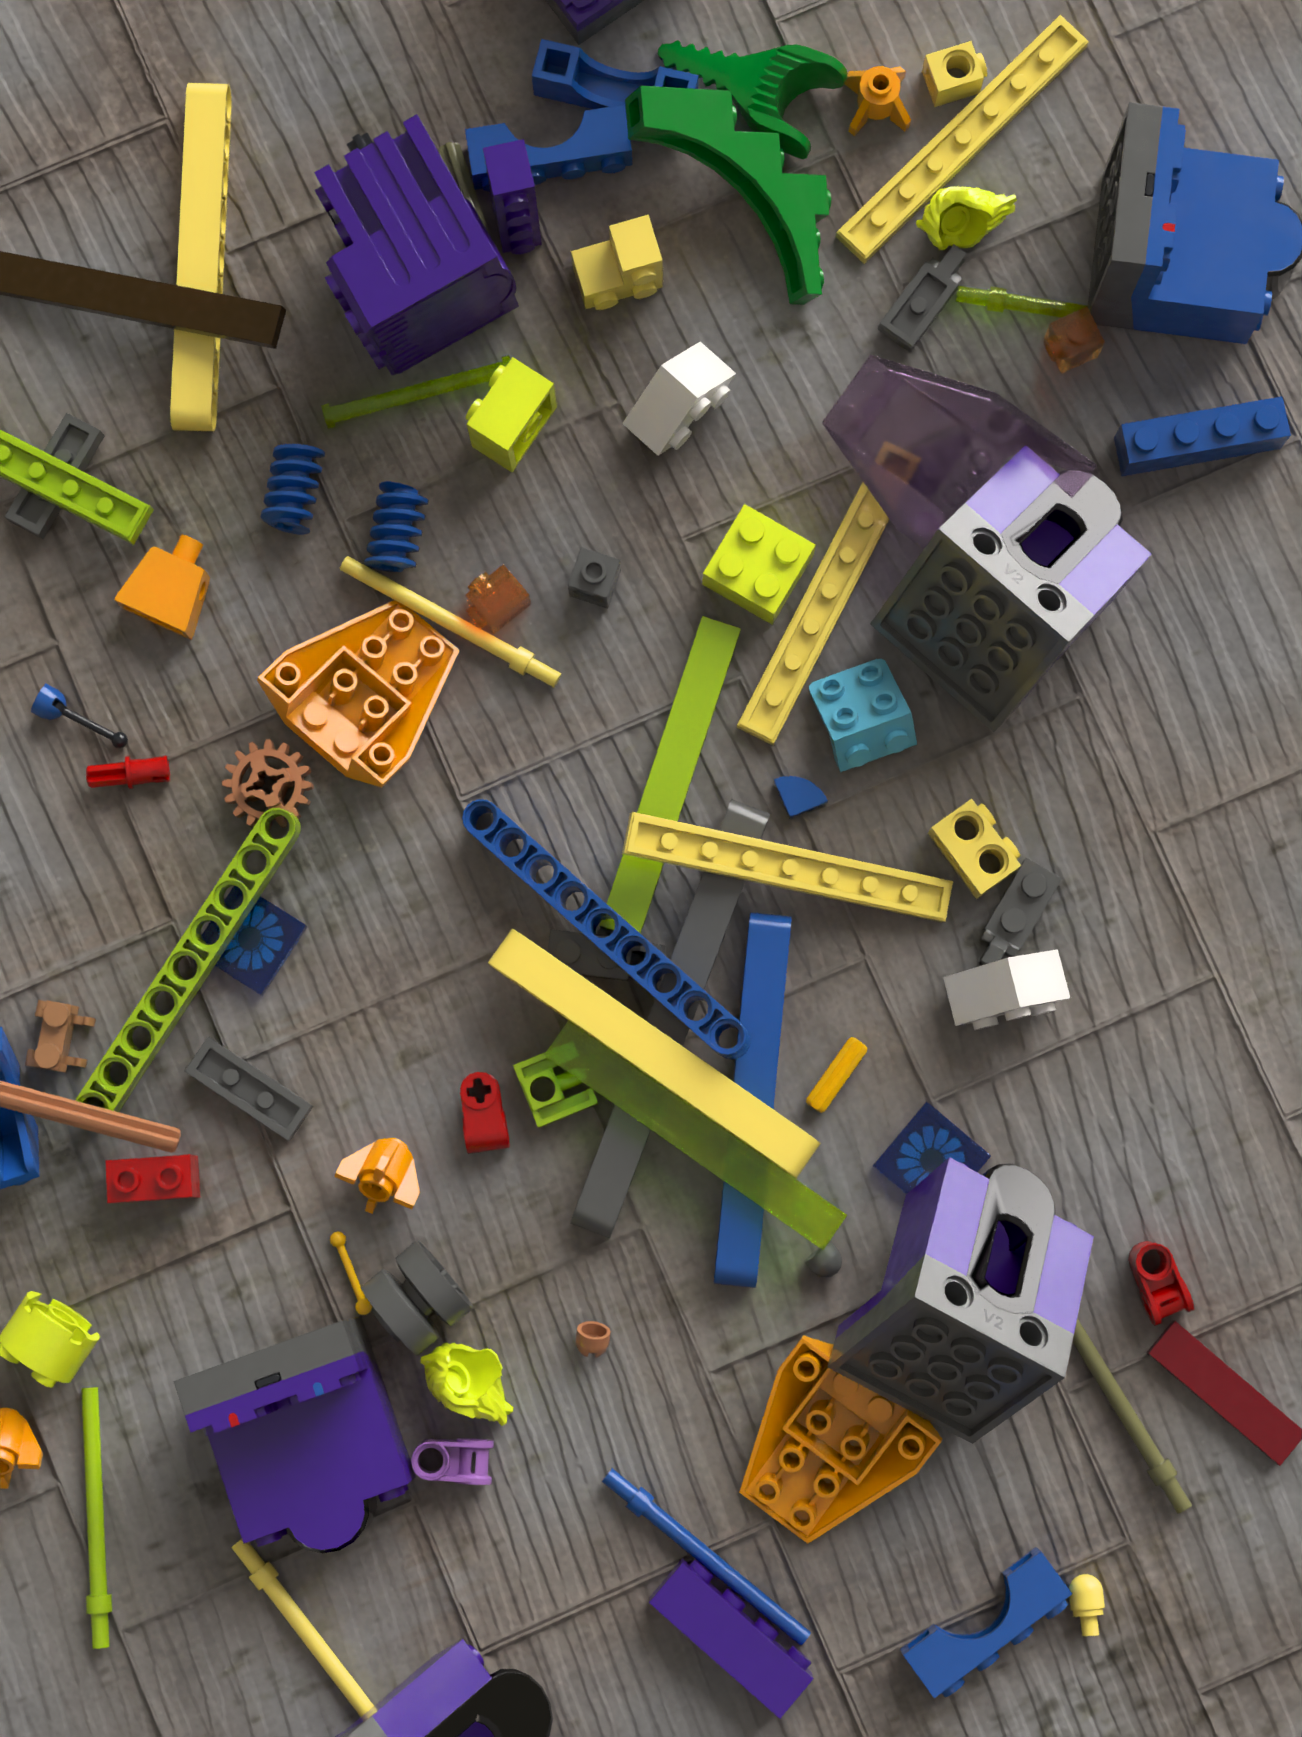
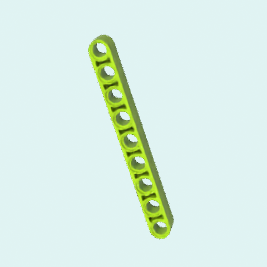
(206, 956)

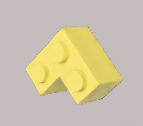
(621, 266)

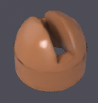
(592, 1338)

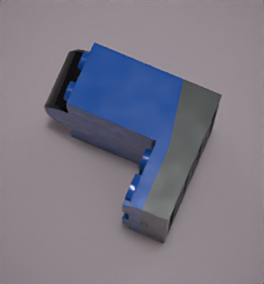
(1188, 234)

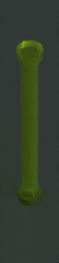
(410, 393)

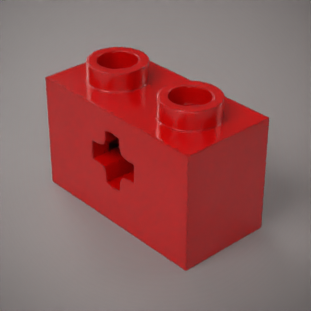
(152, 1179)

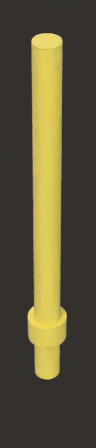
(520, 659)
(265, 1578)

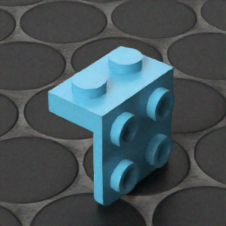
(863, 714)

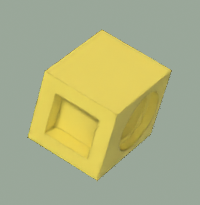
(944, 87)

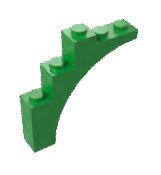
(751, 162)

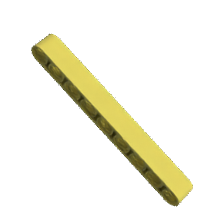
(201, 249)
(654, 1053)

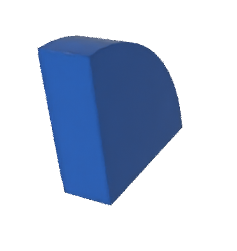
(799, 795)

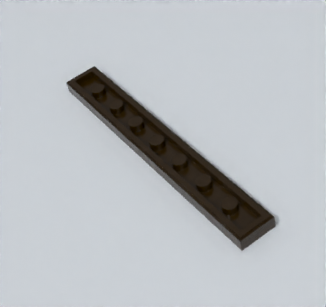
(141, 300)

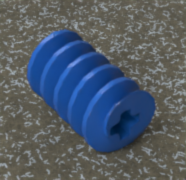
(289, 487)
(395, 527)

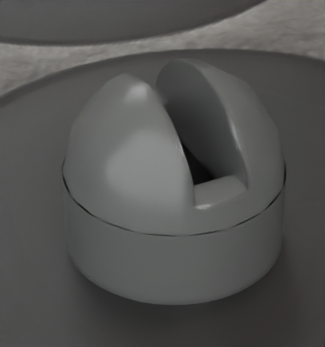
(825, 1262)

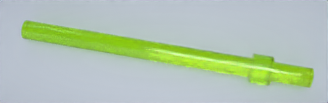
(998, 299)

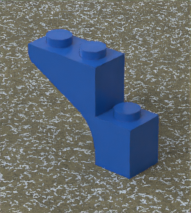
(17, 1130)

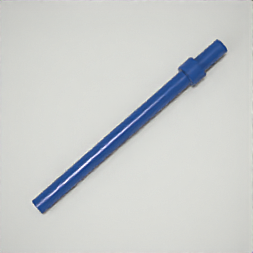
(641, 1503)

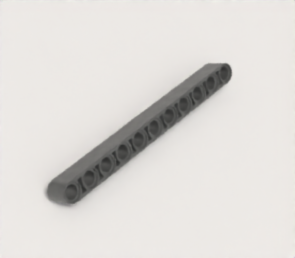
(695, 956)

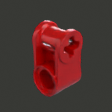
(484, 1122)
(1160, 1284)

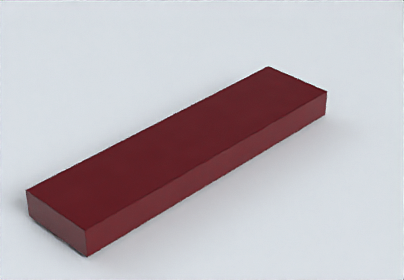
(1226, 1392)

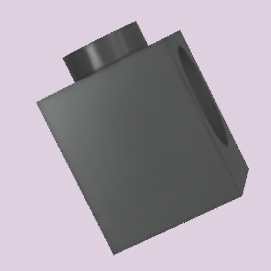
(594, 577)

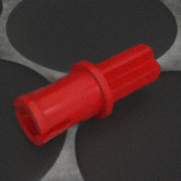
(129, 772)

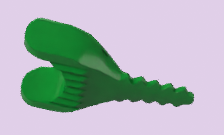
(762, 83)

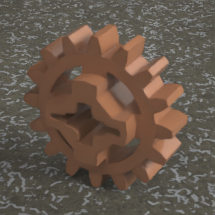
(261, 768)

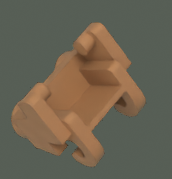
(56, 1036)

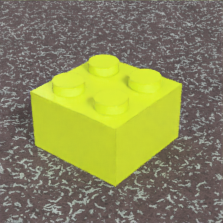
(511, 413)
(758, 564)

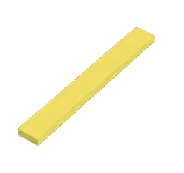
(962, 139)
(815, 618)
(787, 867)

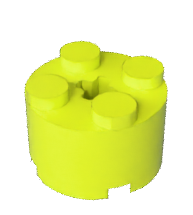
(47, 1339)

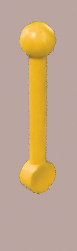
(338, 1240)

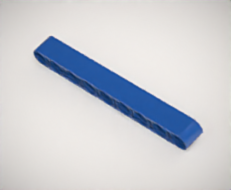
(588, 917)
(757, 1073)

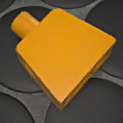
(168, 587)

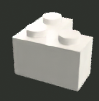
(677, 396)
(1007, 987)

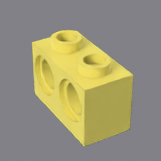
(965, 854)

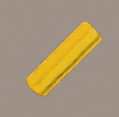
(836, 1075)

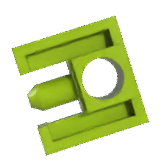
(557, 1107)

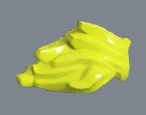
(963, 216)
(467, 1381)

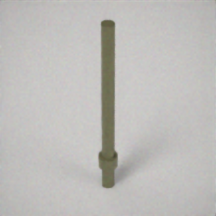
(1160, 1469)

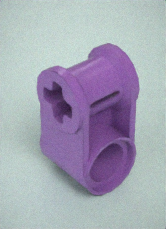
(456, 1460)

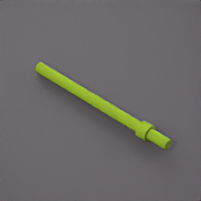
(99, 1601)

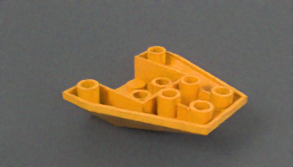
(363, 690)
(829, 1445)

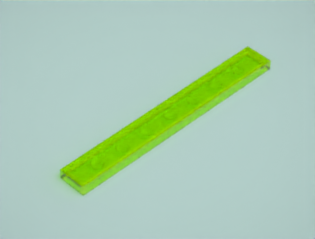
(695, 1135)

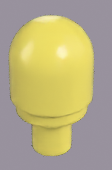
(1087, 1602)

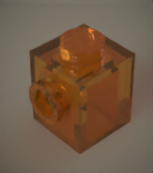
(1073, 340)
(496, 599)

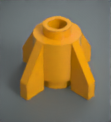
(878, 96)
(383, 1171)
(17, 1445)

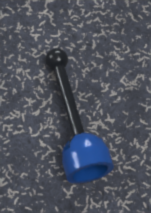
(52, 704)

